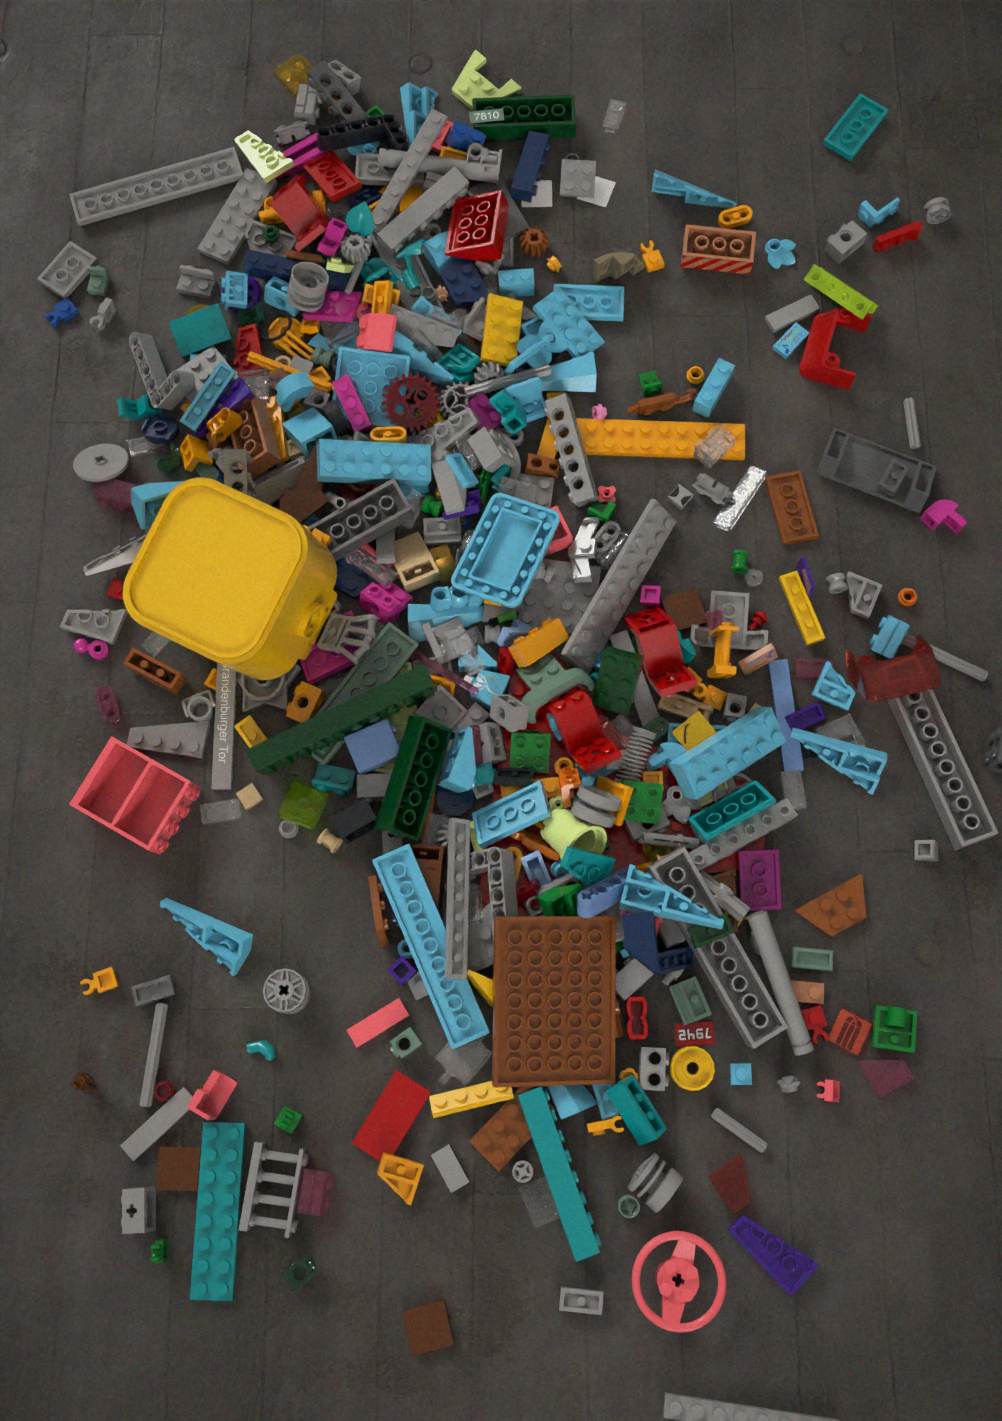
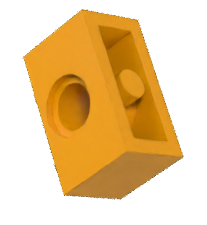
(315, 698)

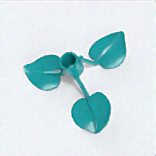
(361, 221)
(408, 275)

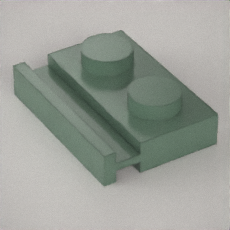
(689, 1001)

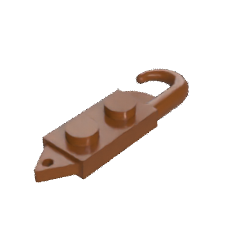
(661, 402)

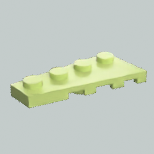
(263, 157)

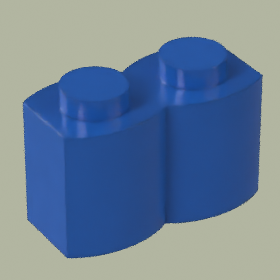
(461, 137)

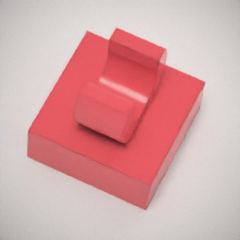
(832, 1090)

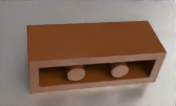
(154, 671)

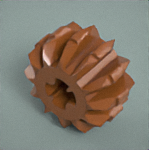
(534, 242)

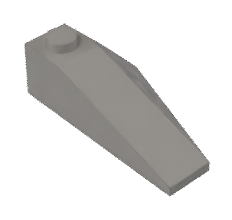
(449, 487)

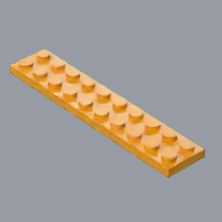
(651, 438)

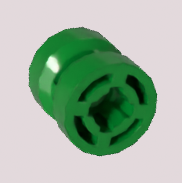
(432, 506)

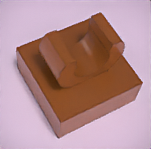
(211, 445)

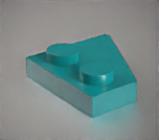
(459, 360)

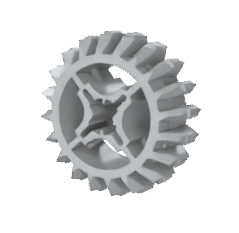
(458, 395)

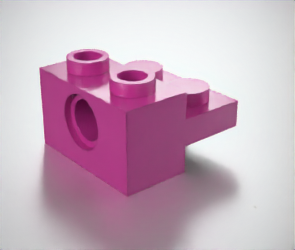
(384, 601)

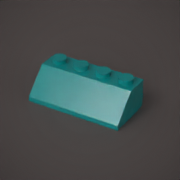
(730, 811)

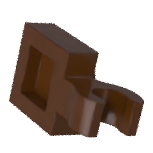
(83, 1082)

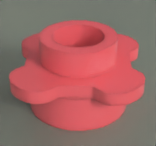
(603, 498)

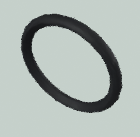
(282, 334)

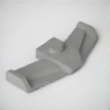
(583, 549)

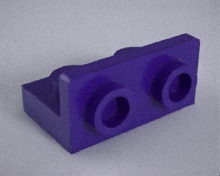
(473, 505)

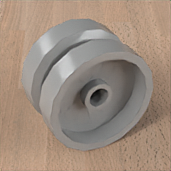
(596, 806)

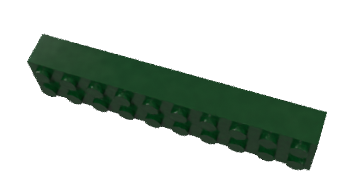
(342, 720)

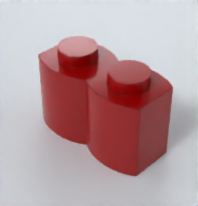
(636, 1024)

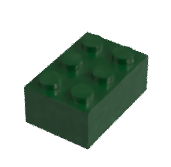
(617, 680)

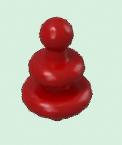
(758, 620)

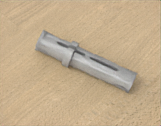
(689, 843)

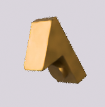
(444, 562)

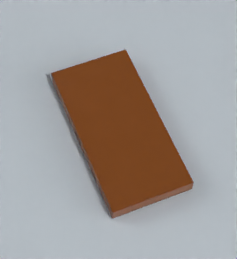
(791, 507)

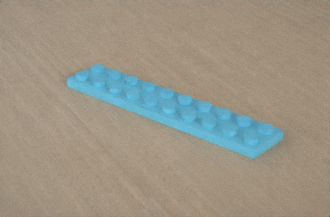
(427, 942)

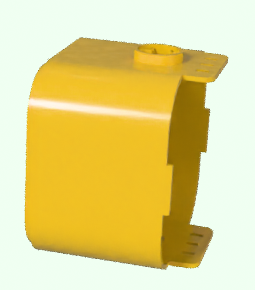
(232, 580)

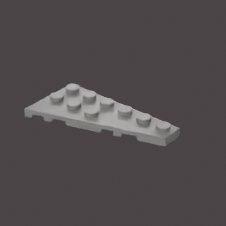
(478, 955)

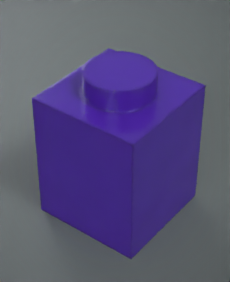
(402, 971)

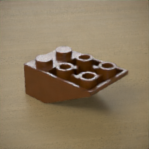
(431, 862)

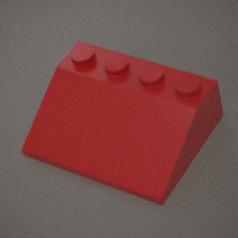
(478, 227)

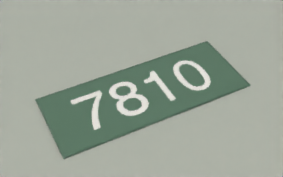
(486, 115)

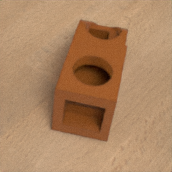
(542, 466)

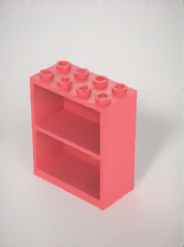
(135, 796)

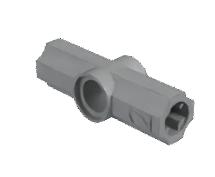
(725, 898)

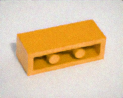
(538, 642)

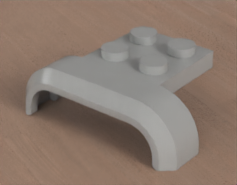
(735, 611)

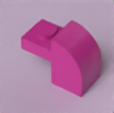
(333, 237)
(945, 512)

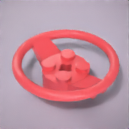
(674, 1295)

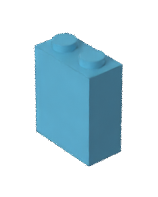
(307, 429)

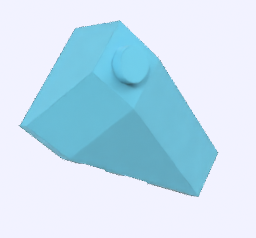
(435, 251)

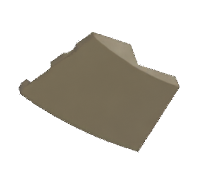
(616, 265)

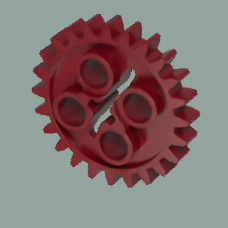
(427, 406)

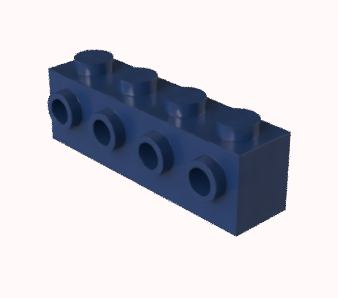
(530, 166)

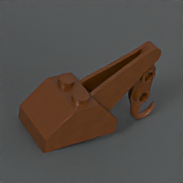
(307, 495)

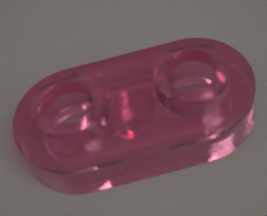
(109, 705)

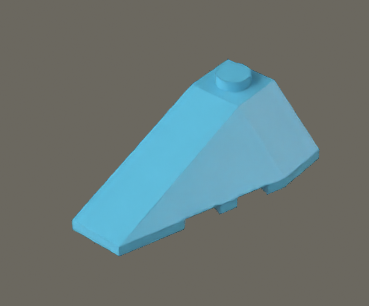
(420, 362)
(148, 500)

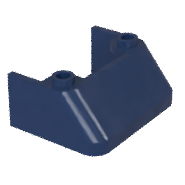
(650, 951)

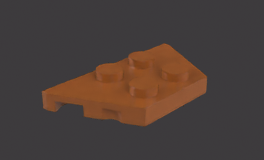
(836, 908)

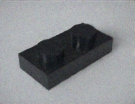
(514, 777)

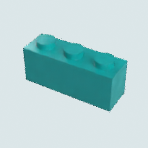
(636, 1110)

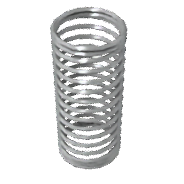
(640, 732)

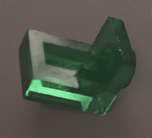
(254, 315)
(169, 462)

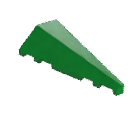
(560, 900)

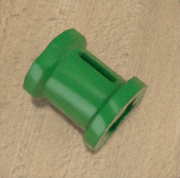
(739, 561)

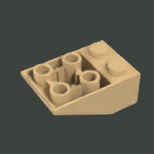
(414, 563)

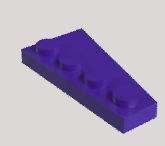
(231, 399)
(779, 1259)

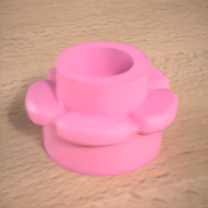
(599, 412)

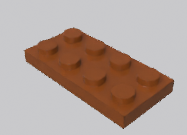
(504, 1133)

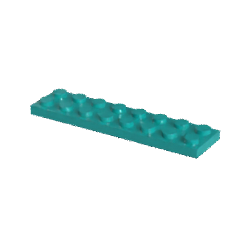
(218, 1211)

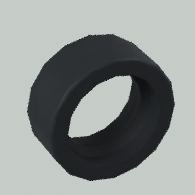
(337, 418)

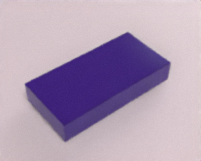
(805, 717)

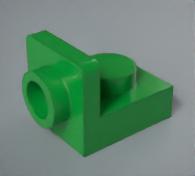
(649, 383)

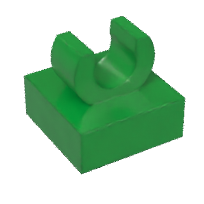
(288, 1119)

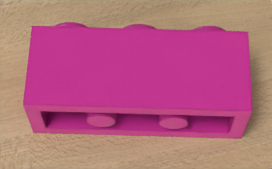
(353, 404)

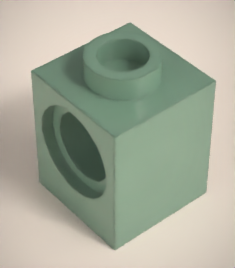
(415, 1043)

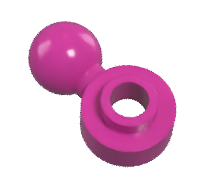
(82, 646)

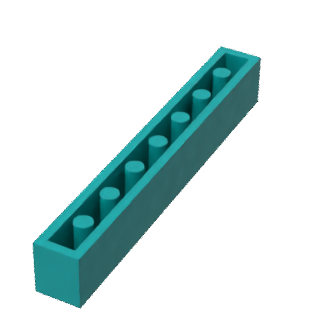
(558, 1174)

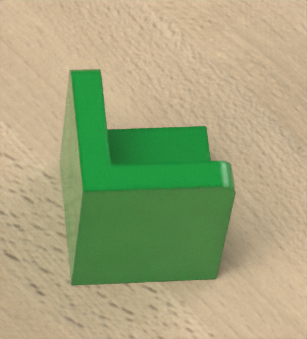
(602, 511)

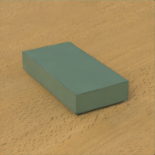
(812, 959)

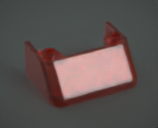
(896, 675)

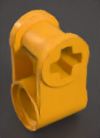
(224, 422)

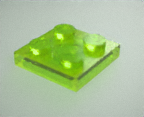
(303, 805)

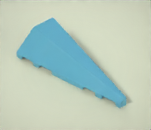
(416, 107)
(670, 185)
(572, 375)
(423, 613)
(855, 761)
(646, 894)
(224, 940)
(571, 1099)

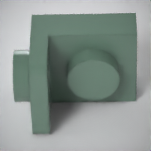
(98, 281)

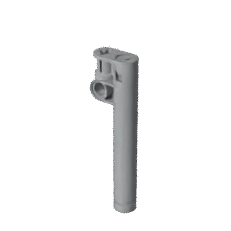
(480, 168)
(766, 945)

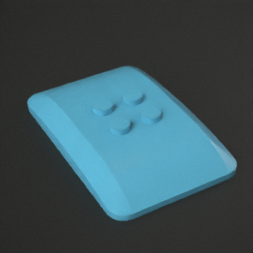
(506, 550)

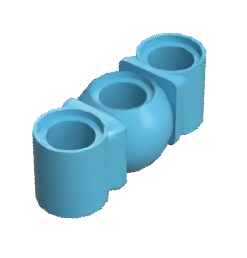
(449, 598)

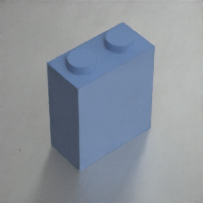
(373, 746)

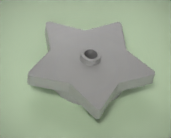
(273, 692)

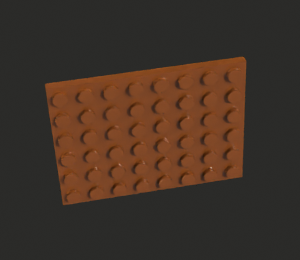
(553, 1000)

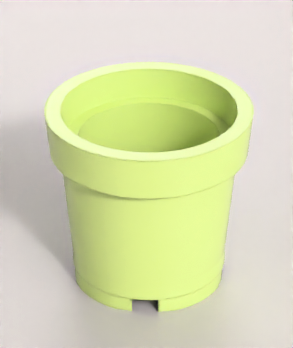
(566, 830)

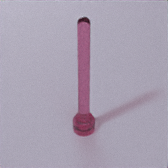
(446, 673)

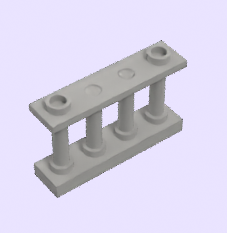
(253, 1196)

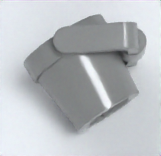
(199, 707)

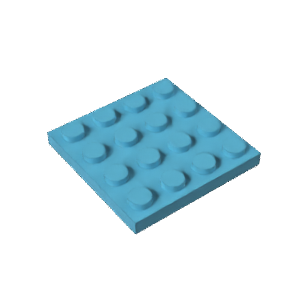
(371, 375)

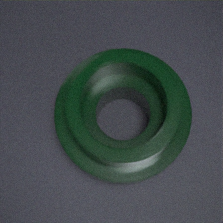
(273, 237)

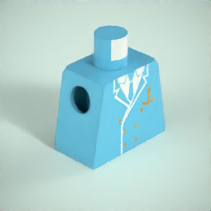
(488, 684)

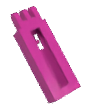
(304, 152)

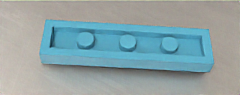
(208, 396)

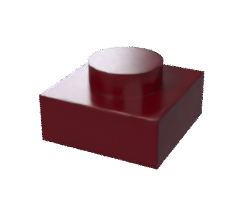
(528, 890)

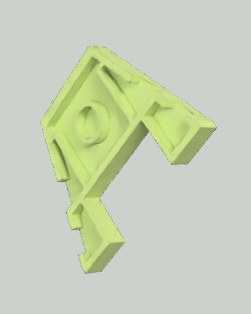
(473, 85)

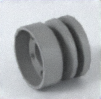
(307, 286)
(298, 991)
(655, 1182)

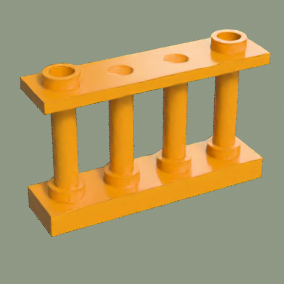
(722, 667)

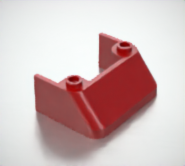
(816, 361)

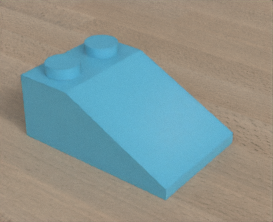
(460, 765)

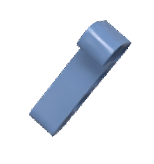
(601, 894)

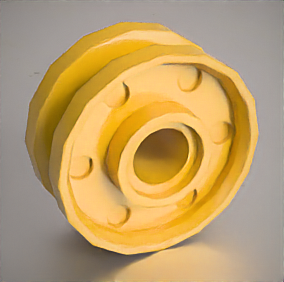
(704, 1071)

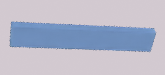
(783, 706)

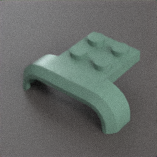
(548, 681)

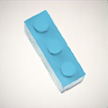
(713, 388)

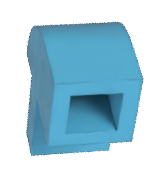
(291, 388)
(666, 753)

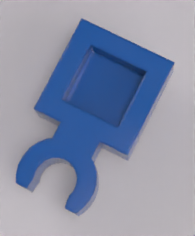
(63, 311)

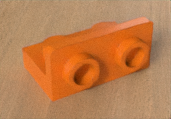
(568, 780)

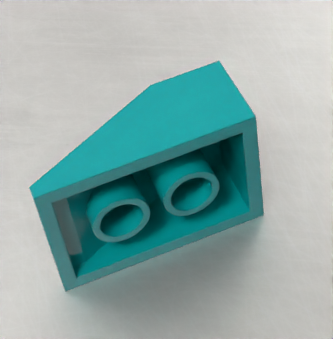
(200, 330)

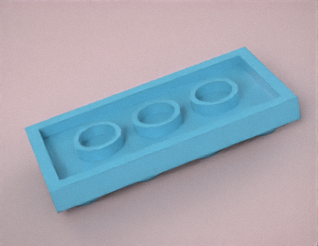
(596, 301)
(511, 814)

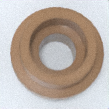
(442, 293)

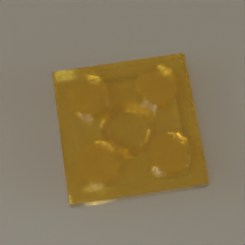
(293, 73)

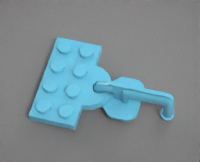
(561, 330)

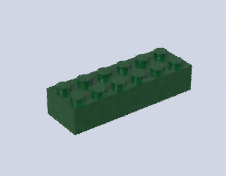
(541, 114)
(413, 778)

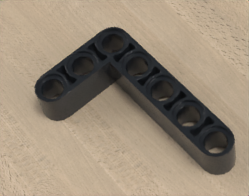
(363, 131)

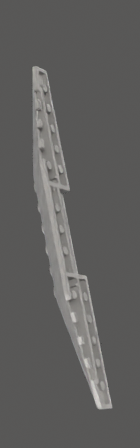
(265, 488)

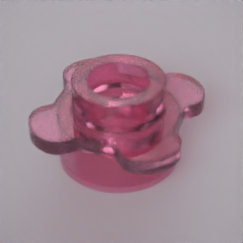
(715, 614)

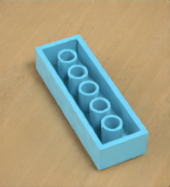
(373, 462)
(727, 752)

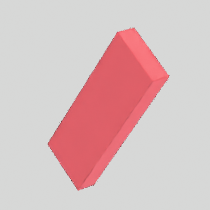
(378, 1022)

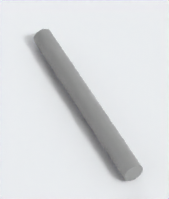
(356, 271)

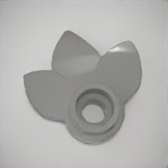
(679, 807)

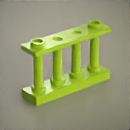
(840, 292)

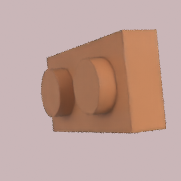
(809, 992)

